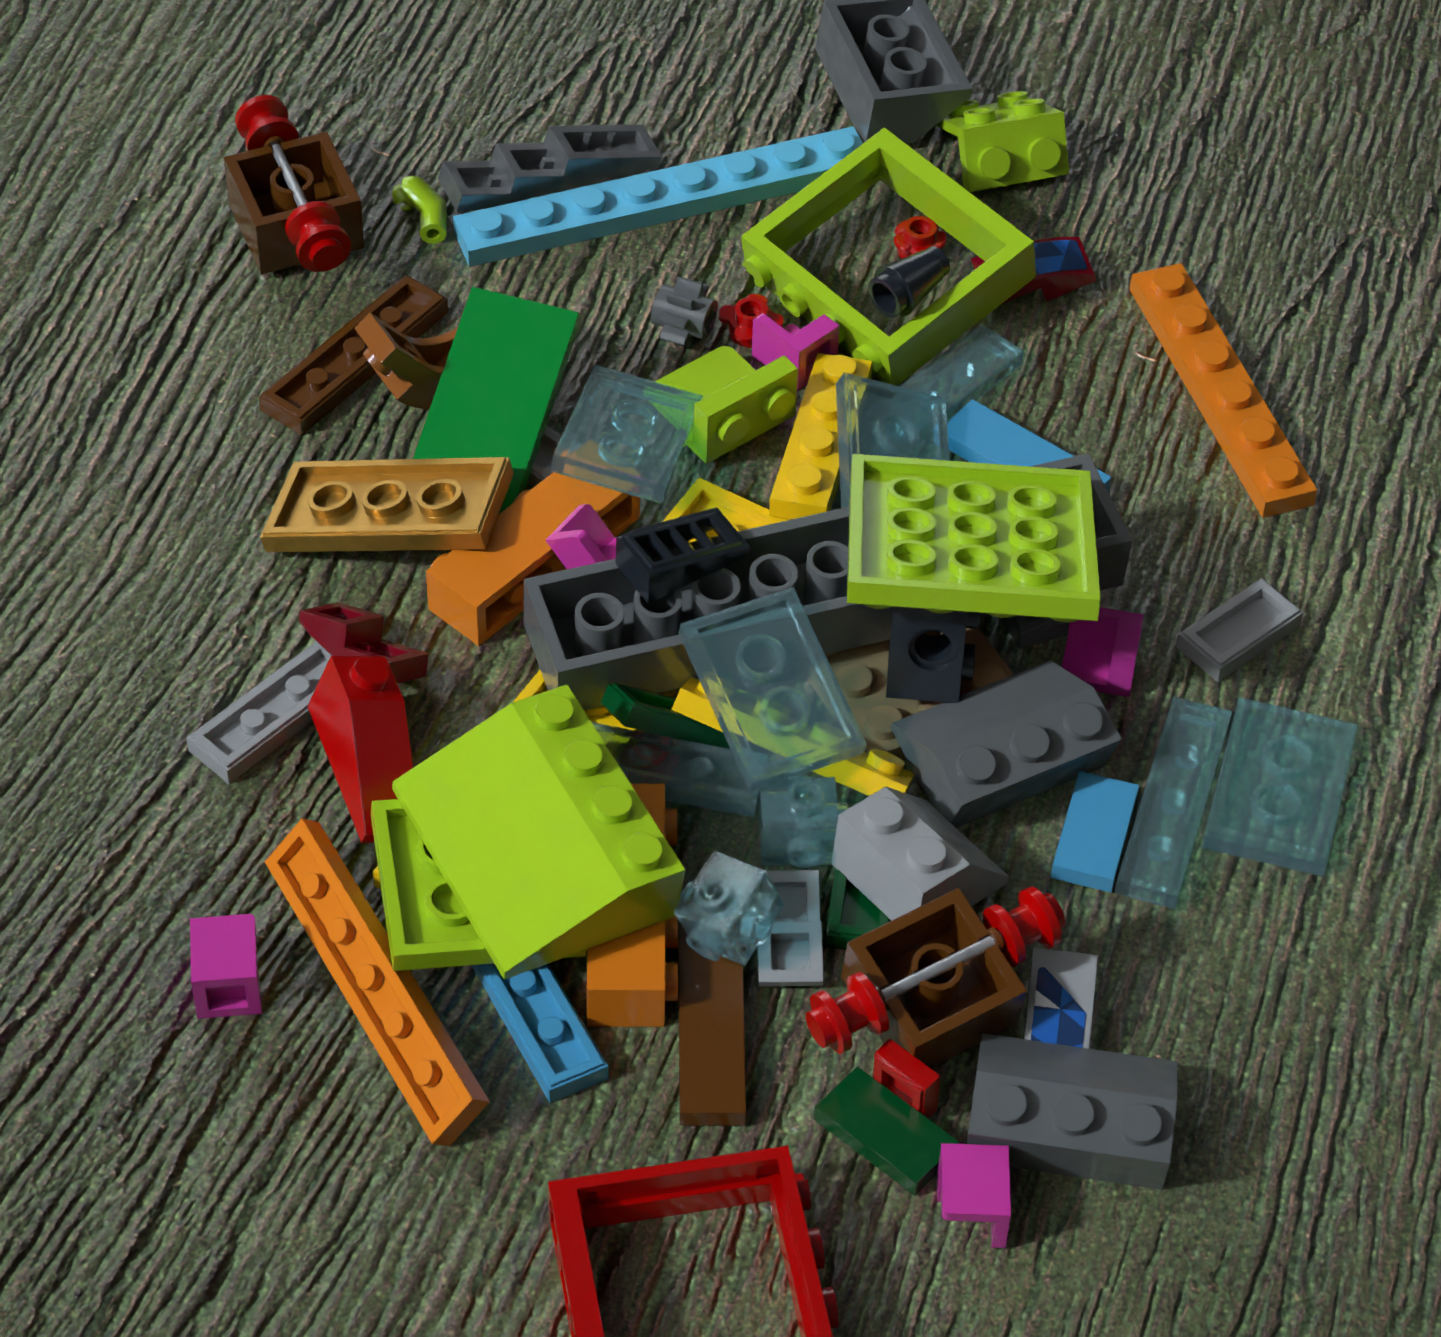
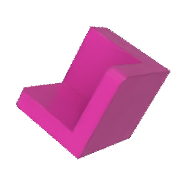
(797, 344)
(582, 539)
(1104, 650)
(225, 966)
(976, 1186)

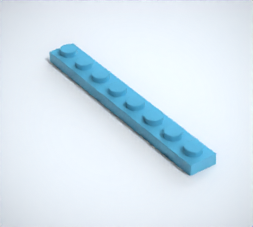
(649, 197)

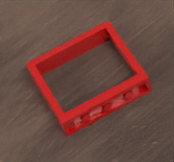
(686, 1189)

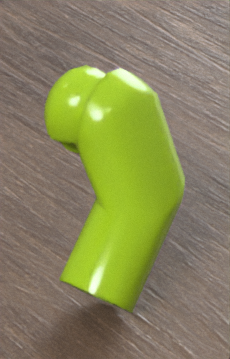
(432, 207)

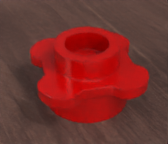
(741, 317)

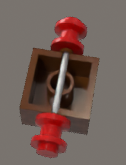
(291, 192)
(937, 976)

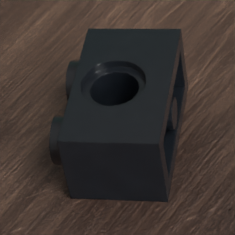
(925, 664)

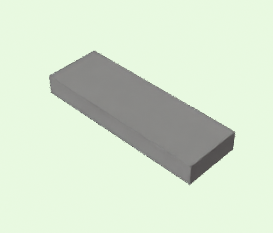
(261, 717)

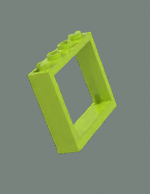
(884, 157)

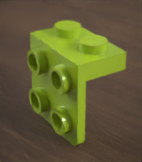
(1008, 141)
(735, 400)

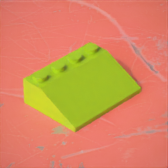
(541, 834)

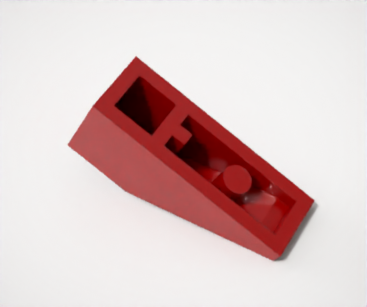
(362, 732)

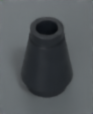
(906, 282)

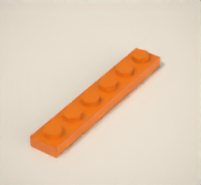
(1223, 391)
(384, 1000)

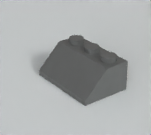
(890, 66)
(1007, 741)
(1075, 1110)

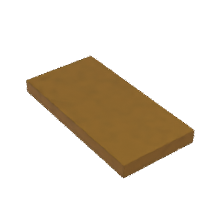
(388, 505)

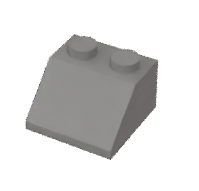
(909, 854)

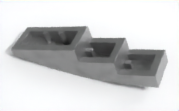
(565, 161)

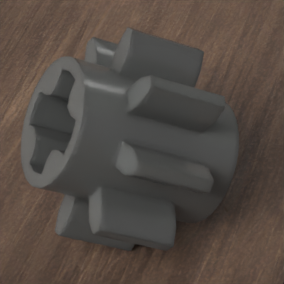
(684, 312)

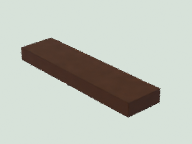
(339, 363)
(710, 1039)

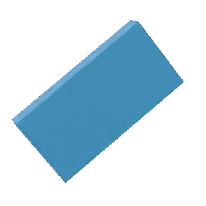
(1094, 831)

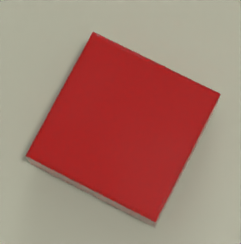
(907, 1077)

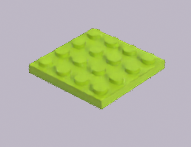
(972, 538)

